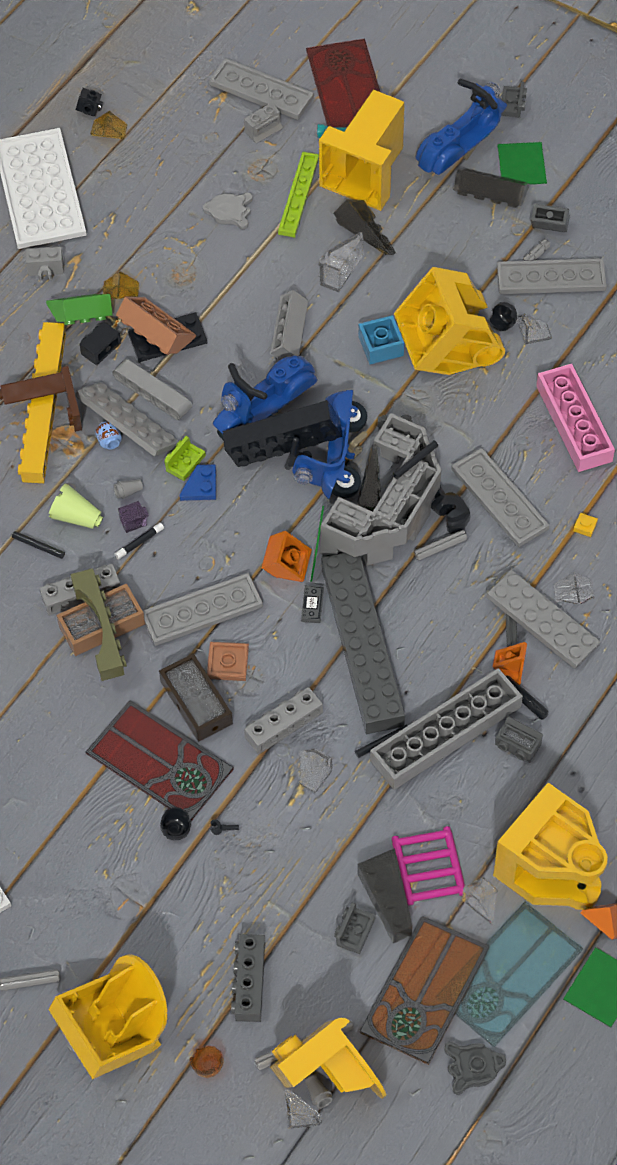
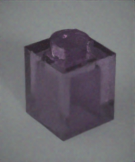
(133, 516)

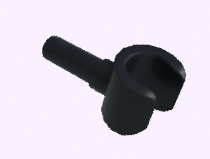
(220, 828)

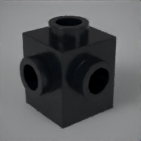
(89, 102)

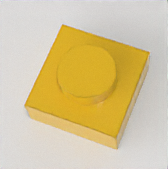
(585, 524)

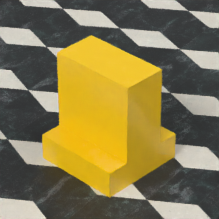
(361, 158)

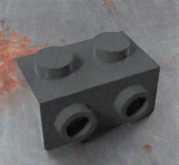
(514, 99)
(354, 929)

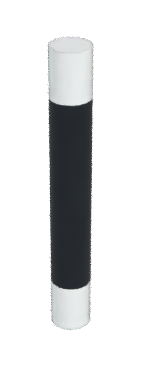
(138, 541)

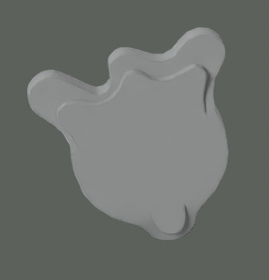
(229, 209)

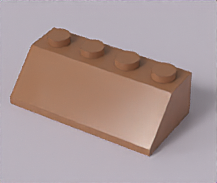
(154, 324)

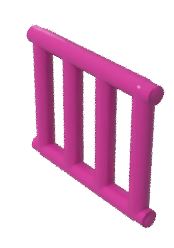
(450, 852)

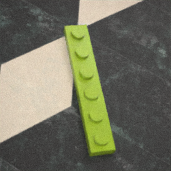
(298, 194)

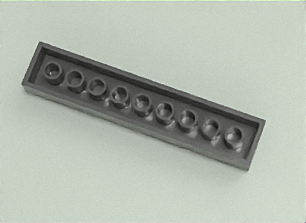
(363, 643)

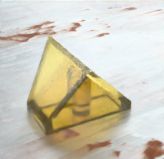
(109, 126)
(121, 286)

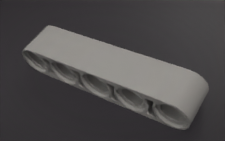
(152, 389)

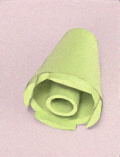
(75, 509)

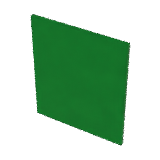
(522, 162)
(317, 542)
(596, 988)

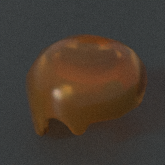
(207, 1061)

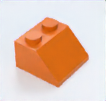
(286, 557)

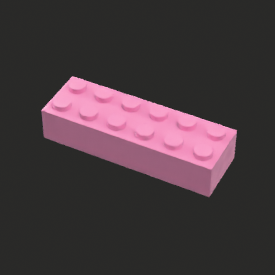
(575, 417)

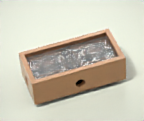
(83, 628)

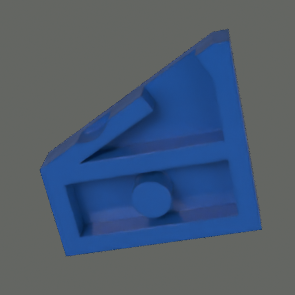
(200, 484)

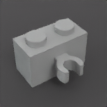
(44, 261)

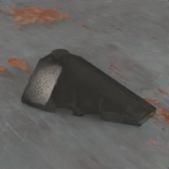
(357, 218)
(370, 486)

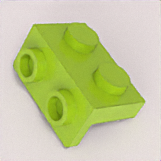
(184, 459)

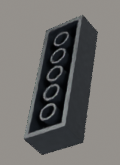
(275, 434)

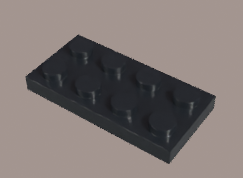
(147, 351)

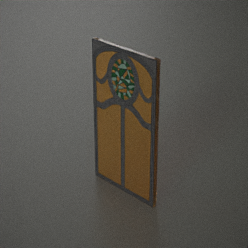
(425, 990)

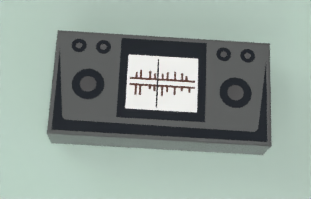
(312, 604)

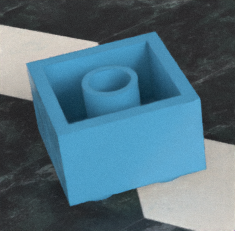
(381, 339)

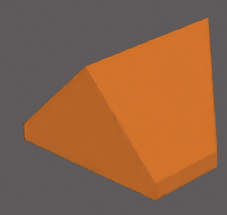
(511, 661)
(604, 918)

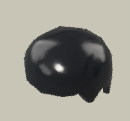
(503, 316)
(175, 823)

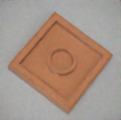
(228, 661)

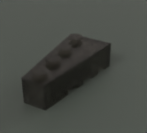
(386, 891)

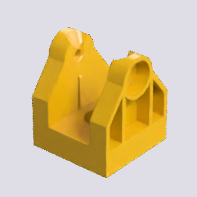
(444, 326)
(551, 853)

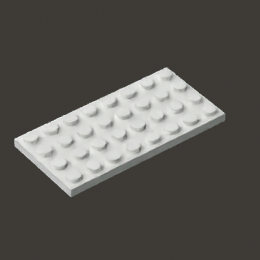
(40, 189)

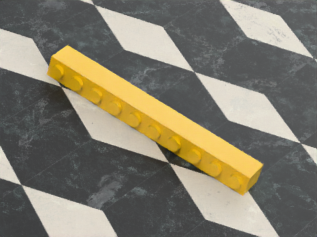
(42, 409)

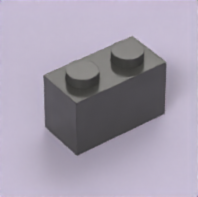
(550, 218)

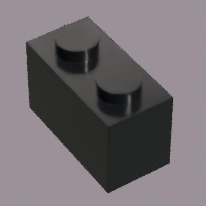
(100, 343)

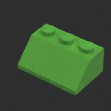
(81, 308)

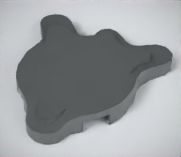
(473, 1065)

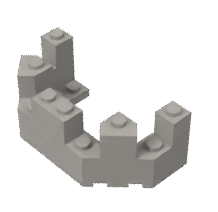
(400, 510)

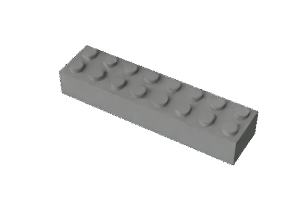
(445, 728)

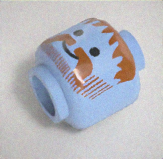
(108, 436)

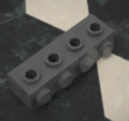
(249, 978)

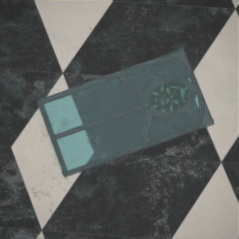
(515, 973)

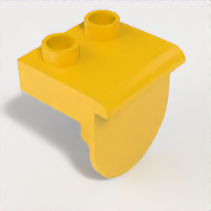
(113, 1016)
(331, 1051)

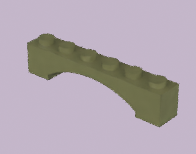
(108, 660)

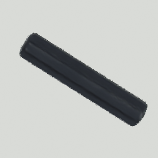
(529, 701)

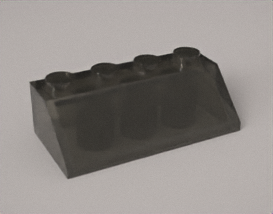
(490, 186)

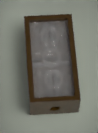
(196, 697)

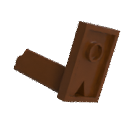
(42, 387)

